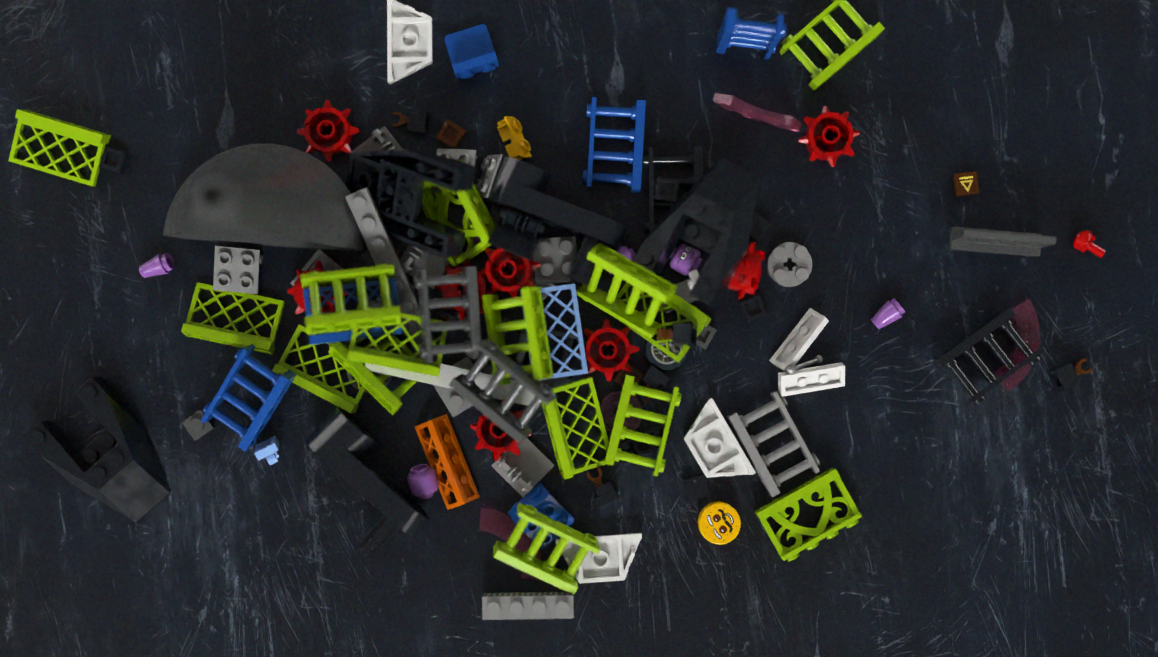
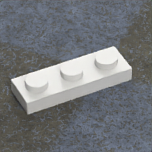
(799, 339)
(811, 379)

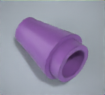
(157, 265)
(887, 314)

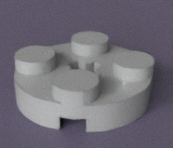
(780, 255)

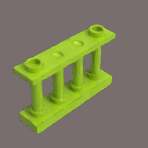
(835, 61)
(636, 275)
(359, 319)
(533, 322)
(374, 383)
(621, 432)
(545, 570)

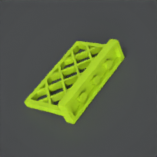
(63, 128)
(676, 303)
(227, 336)
(392, 360)
(314, 385)
(557, 432)

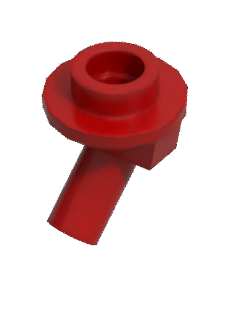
(1084, 241)

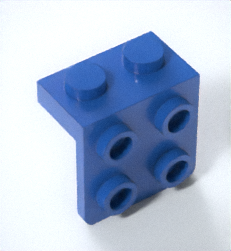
(471, 51)
(544, 503)

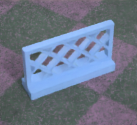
(578, 333)

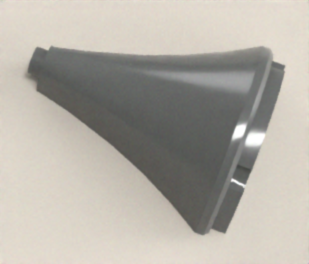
(265, 198)

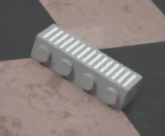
(527, 605)

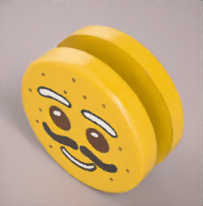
(719, 523)

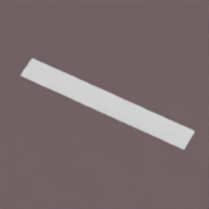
(447, 374)

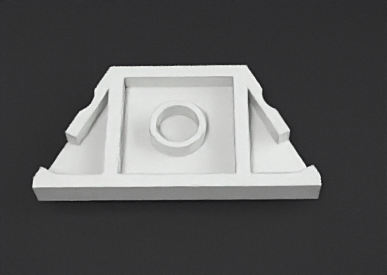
(407, 40)
(716, 445)
(611, 562)

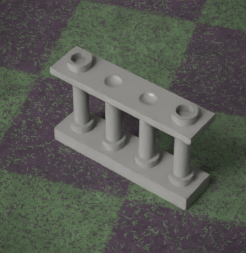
(751, 442)

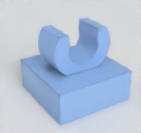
(268, 449)

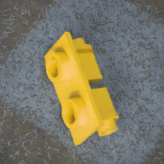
(511, 129)

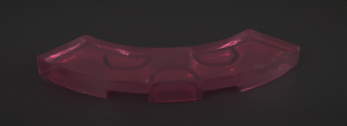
(752, 112)
(1027, 326)
(503, 526)

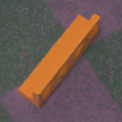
(450, 460)

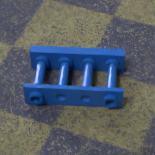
(749, 33)
(634, 134)
(269, 399)

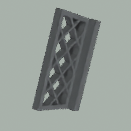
(998, 241)

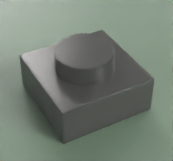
(705, 336)
(197, 428)

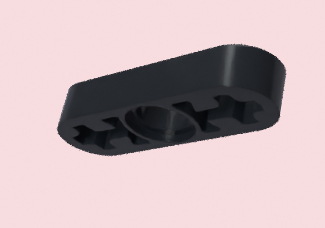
(655, 430)

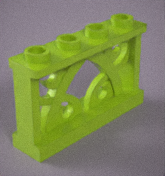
(475, 209)
(818, 484)

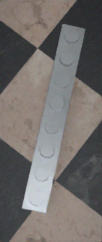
(383, 251)

